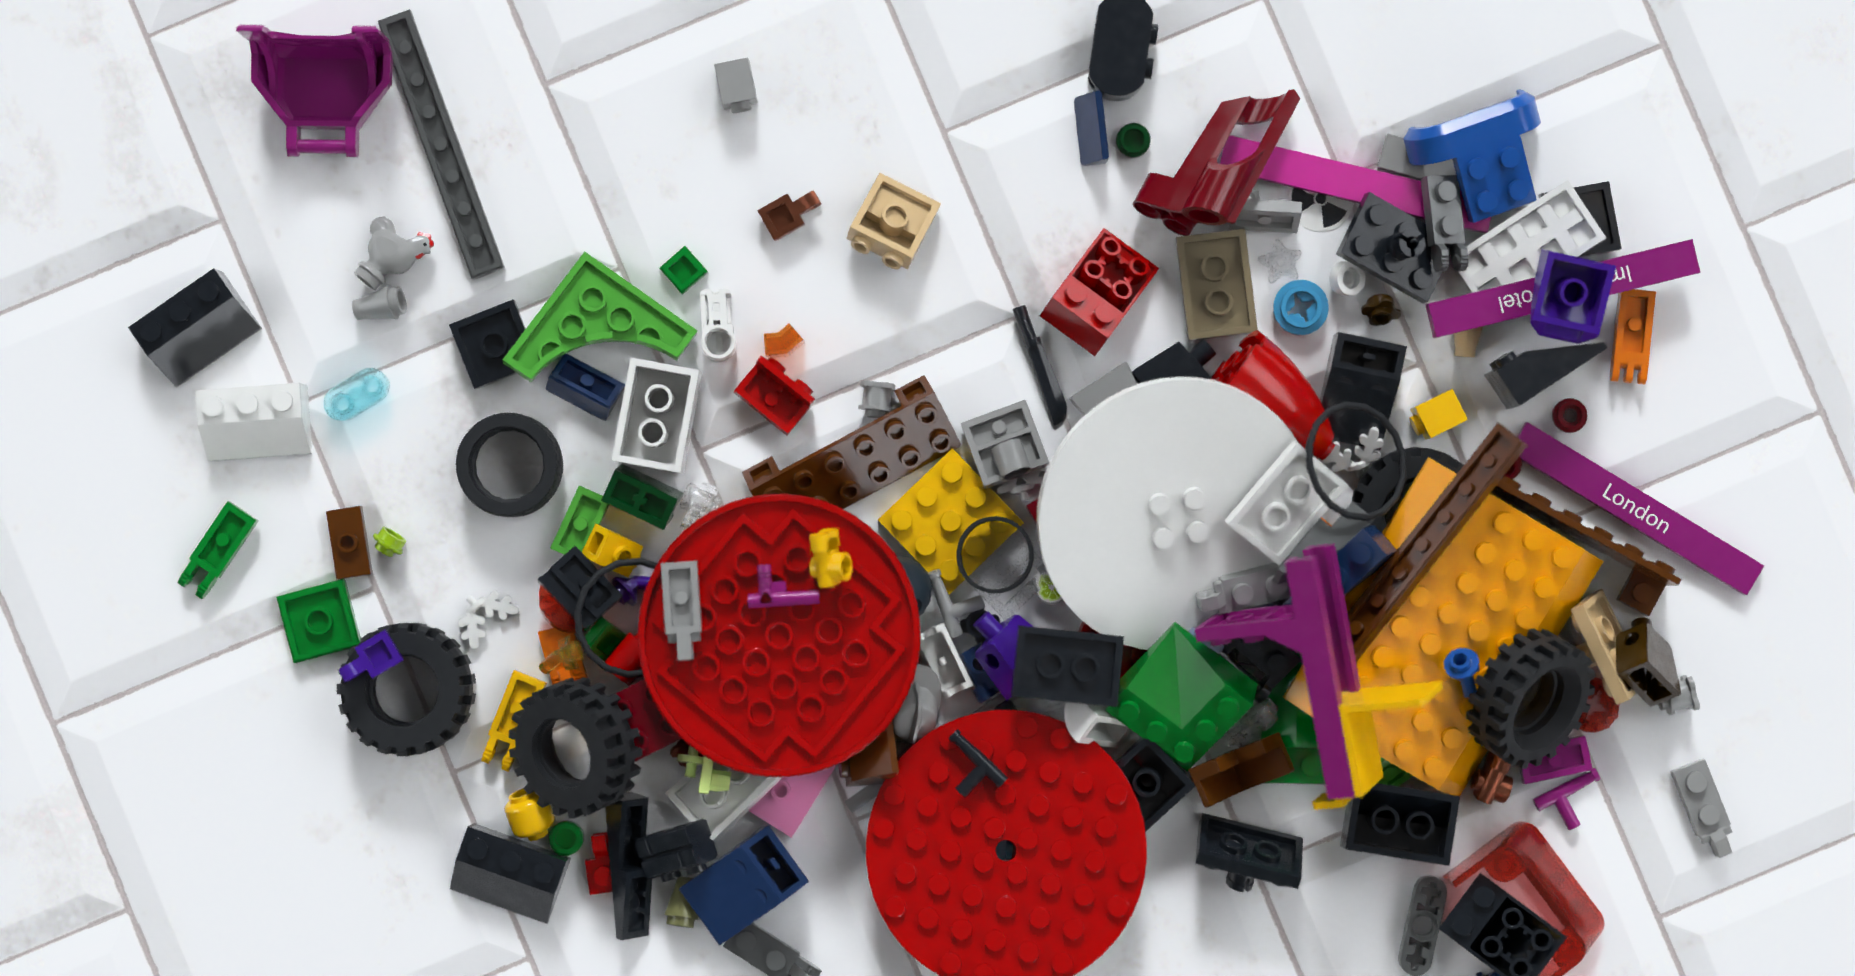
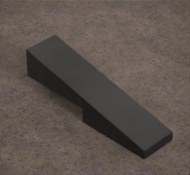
(630, 888)

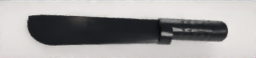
(1046, 378)

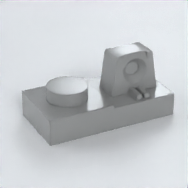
(1268, 215)

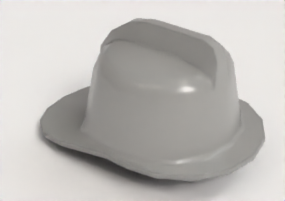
(920, 709)

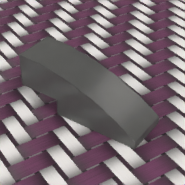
(1322, 533)

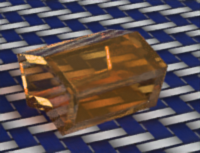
(782, 343)

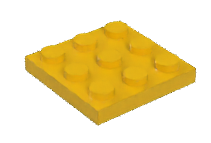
(937, 513)

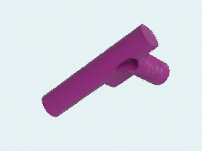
(778, 592)

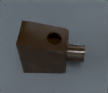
(1647, 662)

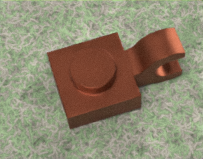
(784, 215)

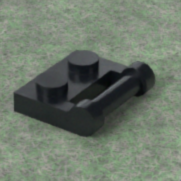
(1269, 657)

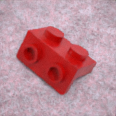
(775, 394)

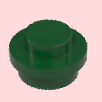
(1133, 140)

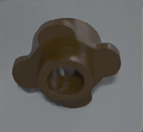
(1380, 309)

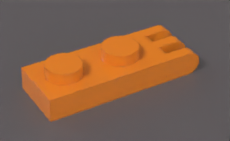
(1632, 335)

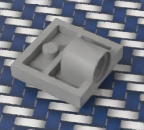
(1005, 444)

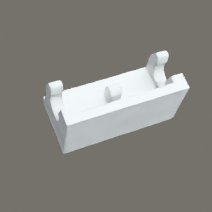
(942, 657)

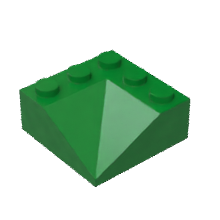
(1182, 696)

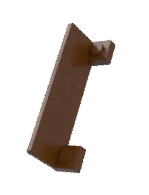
(868, 456)
(1646, 578)

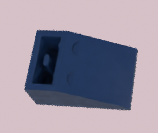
(743, 884)

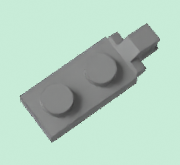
(1243, 590)
(682, 606)
(1703, 805)

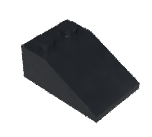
(1529, 373)
(1154, 779)

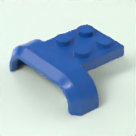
(1484, 154)

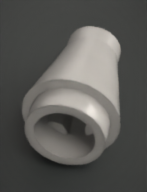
(382, 304)

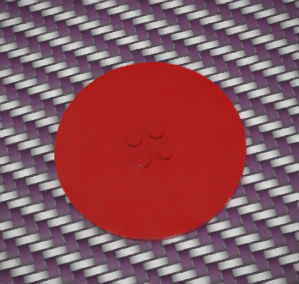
(783, 683)

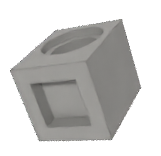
(736, 85)

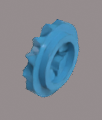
(1305, 291)

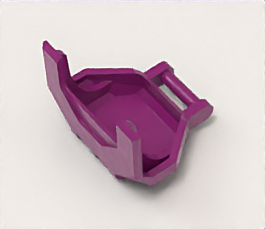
(321, 82)

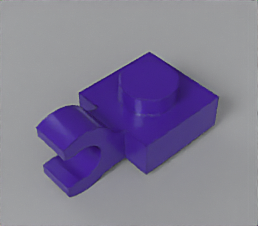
(375, 656)

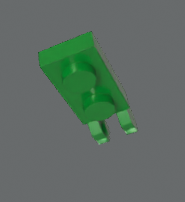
(218, 547)

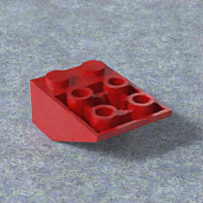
(1099, 292)

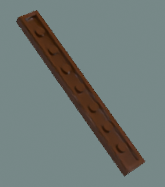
(1432, 535)

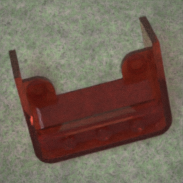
(1526, 851)

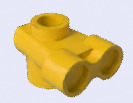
(828, 564)

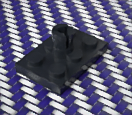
(1391, 247)
(1067, 666)
(1248, 853)

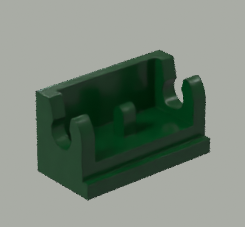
(642, 496)

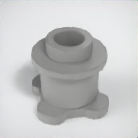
(876, 398)
(1686, 700)

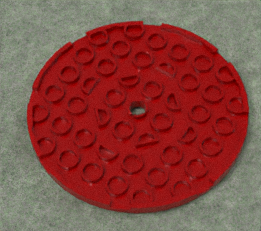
(1073, 837)

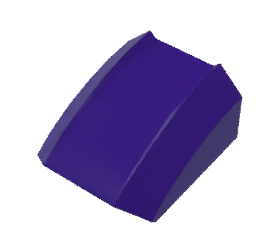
(1570, 297)

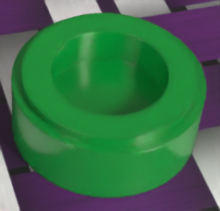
(566, 837)

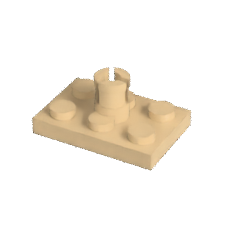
(1599, 628)

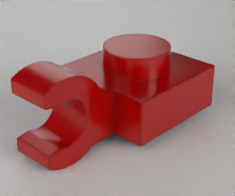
(599, 867)

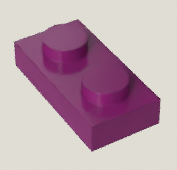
(1568, 760)

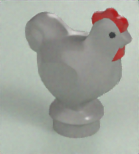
(390, 252)

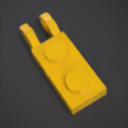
(519, 688)

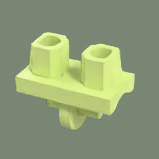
(710, 779)

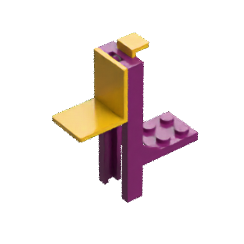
(1321, 632)

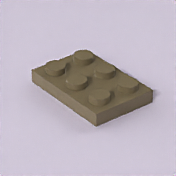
(1216, 284)

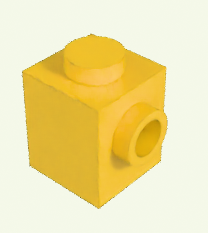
(1437, 415)
(608, 546)

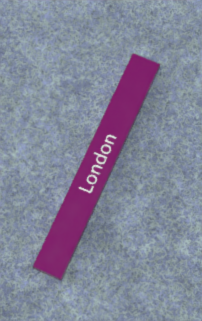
(1638, 510)

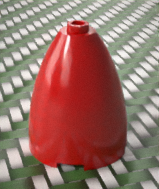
(1279, 384)

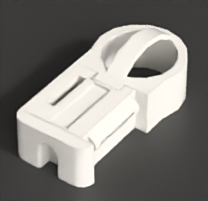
(717, 319)

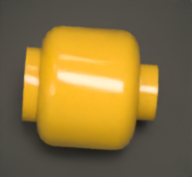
(527, 817)

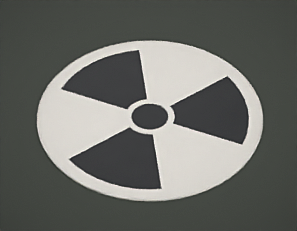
(1320, 211)

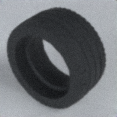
(468, 454)

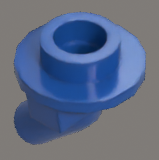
(1462, 665)

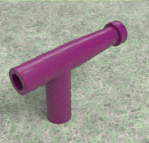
(1559, 797)

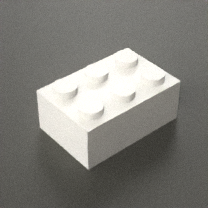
(656, 415)

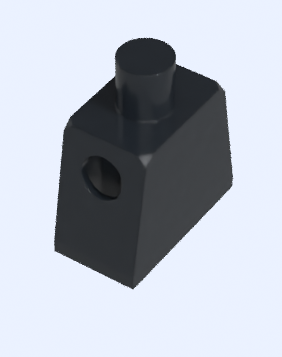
(1176, 362)

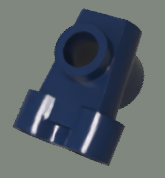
(983, 684)

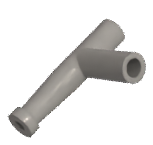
(952, 611)

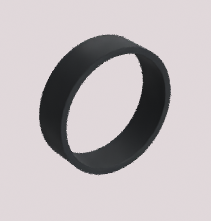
(960, 546)

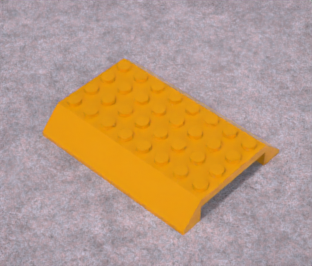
(1484, 589)

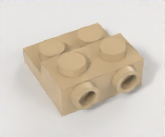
(892, 222)

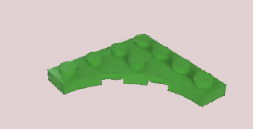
(591, 309)

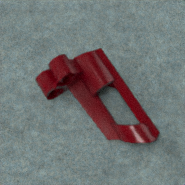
(1210, 190)

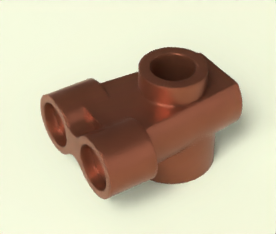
(1491, 781)

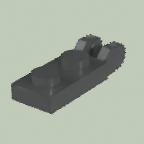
(1444, 221)
(768, 952)

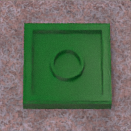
(319, 620)

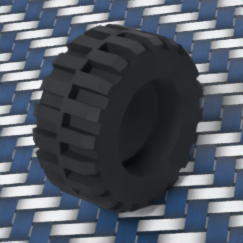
(445, 718)

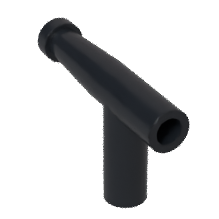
(982, 768)

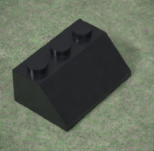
(195, 327)
(1402, 824)
(508, 872)

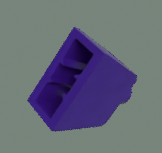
(998, 649)

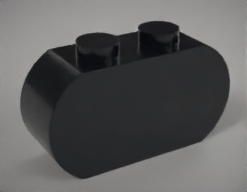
(1121, 48)

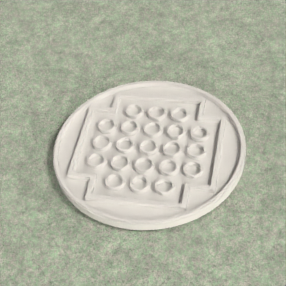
(1143, 503)

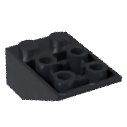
(1361, 373)
(1501, 930)

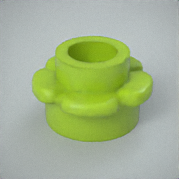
(389, 542)

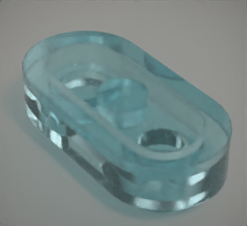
(357, 393)

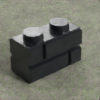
(676, 849)

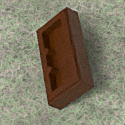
(349, 542)

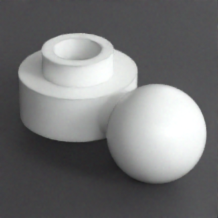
(1354, 278)

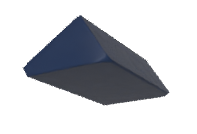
(1091, 128)
(584, 386)

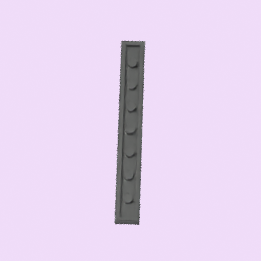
(441, 145)

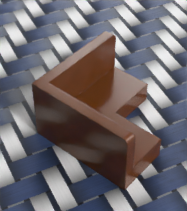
(1241, 769)

